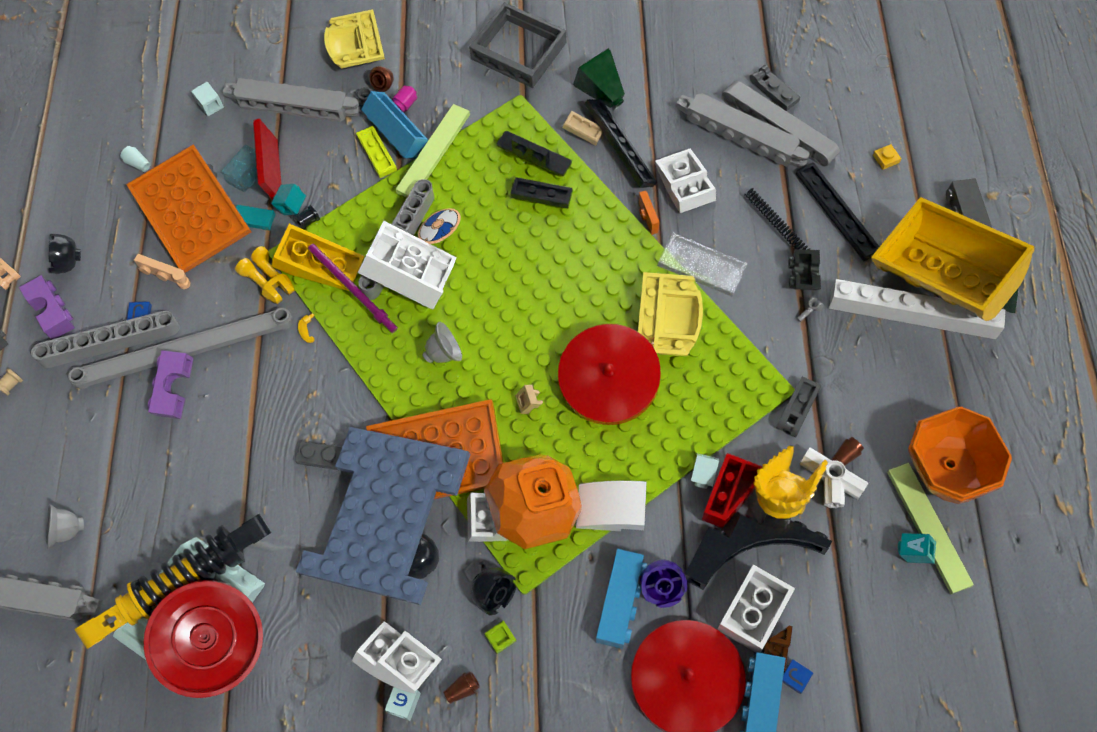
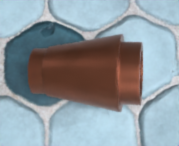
(848, 451)
(463, 687)

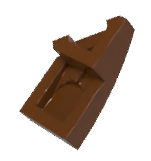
(779, 644)

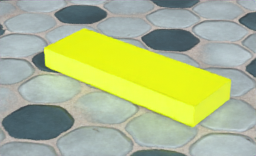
(376, 151)

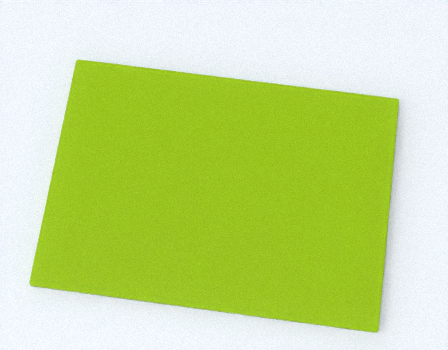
(514, 301)

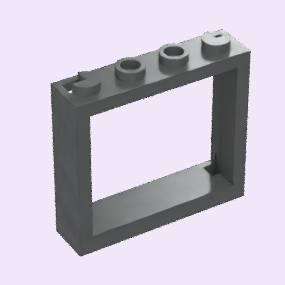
(506, 66)

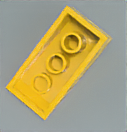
(295, 258)

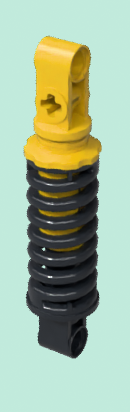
(145, 595)

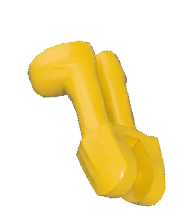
(261, 259)

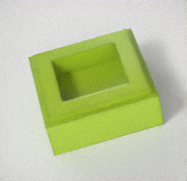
(500, 637)

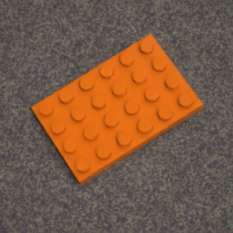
(188, 209)
(461, 427)

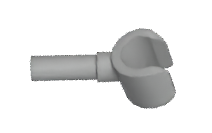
(808, 310)

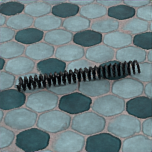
(767, 209)

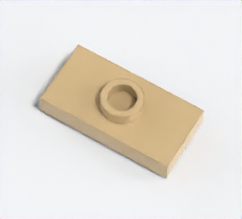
(583, 128)

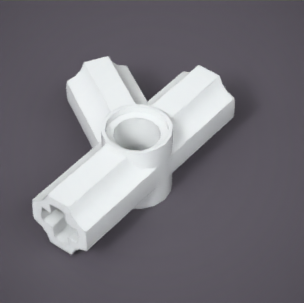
(834, 486)

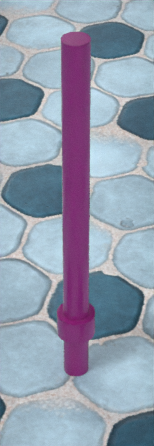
(379, 314)

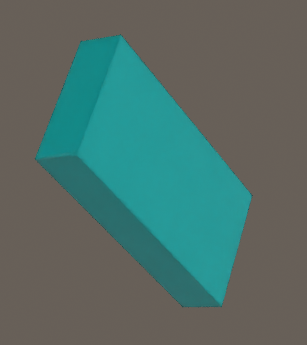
(257, 217)

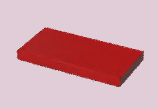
(267, 158)

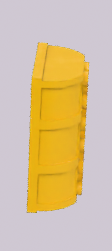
(955, 258)

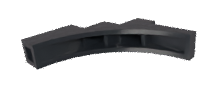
(748, 534)

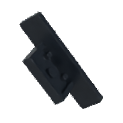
(534, 153)

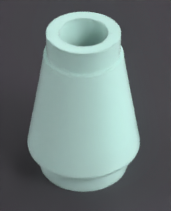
(135, 159)

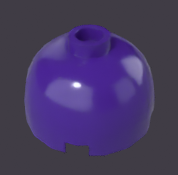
(663, 583)

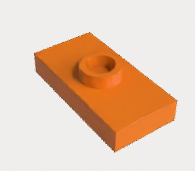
(648, 213)

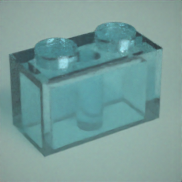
(242, 169)

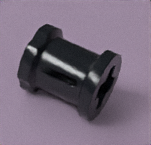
(306, 217)

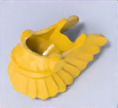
(782, 492)

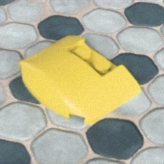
(353, 39)
(670, 312)

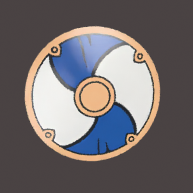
(439, 226)

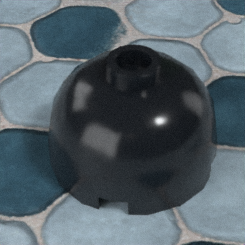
(62, 253)
(425, 558)
(492, 589)

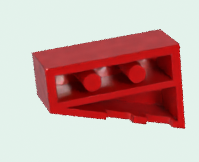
(730, 490)

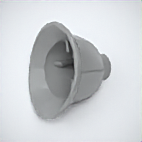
(442, 346)
(62, 525)

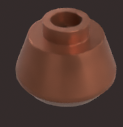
(381, 78)

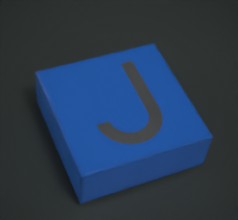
(138, 309)
(797, 676)

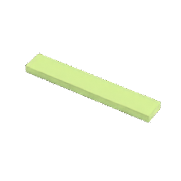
(434, 149)
(927, 522)

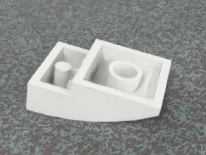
(686, 180)
(612, 505)
(480, 521)
(396, 658)

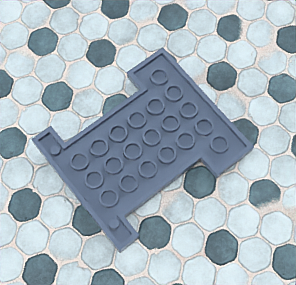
(384, 512)

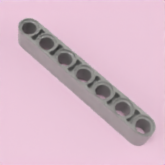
(745, 99)
(406, 214)
(96, 338)

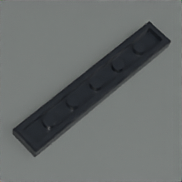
(620, 143)
(838, 211)

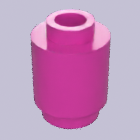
(405, 98)

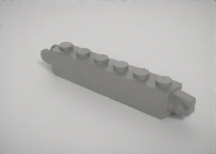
(292, 99)
(744, 130)
(46, 600)

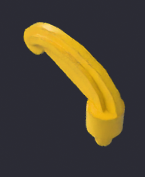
(303, 330)

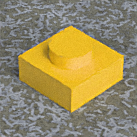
(887, 156)

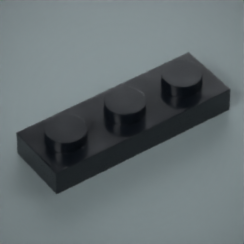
(541, 192)

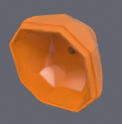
(967, 443)
(523, 511)

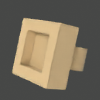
(527, 399)

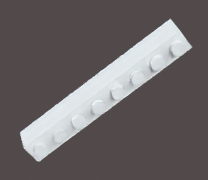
(911, 309)

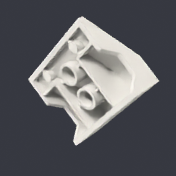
(407, 265)

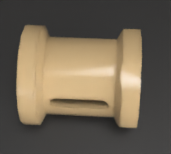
(8, 381)

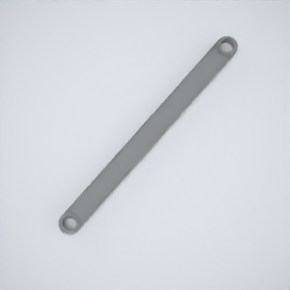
(191, 345)

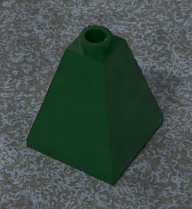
(601, 79)

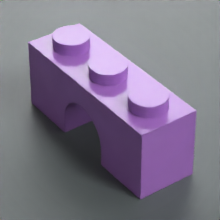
(54, 320)
(170, 367)

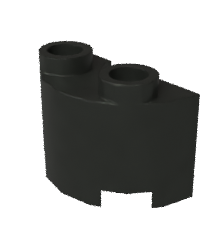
(805, 270)

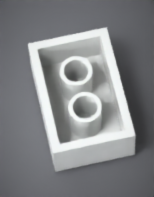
(756, 609)

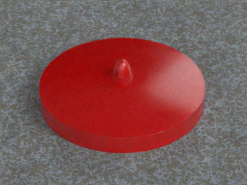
(609, 374)
(203, 639)
(688, 678)

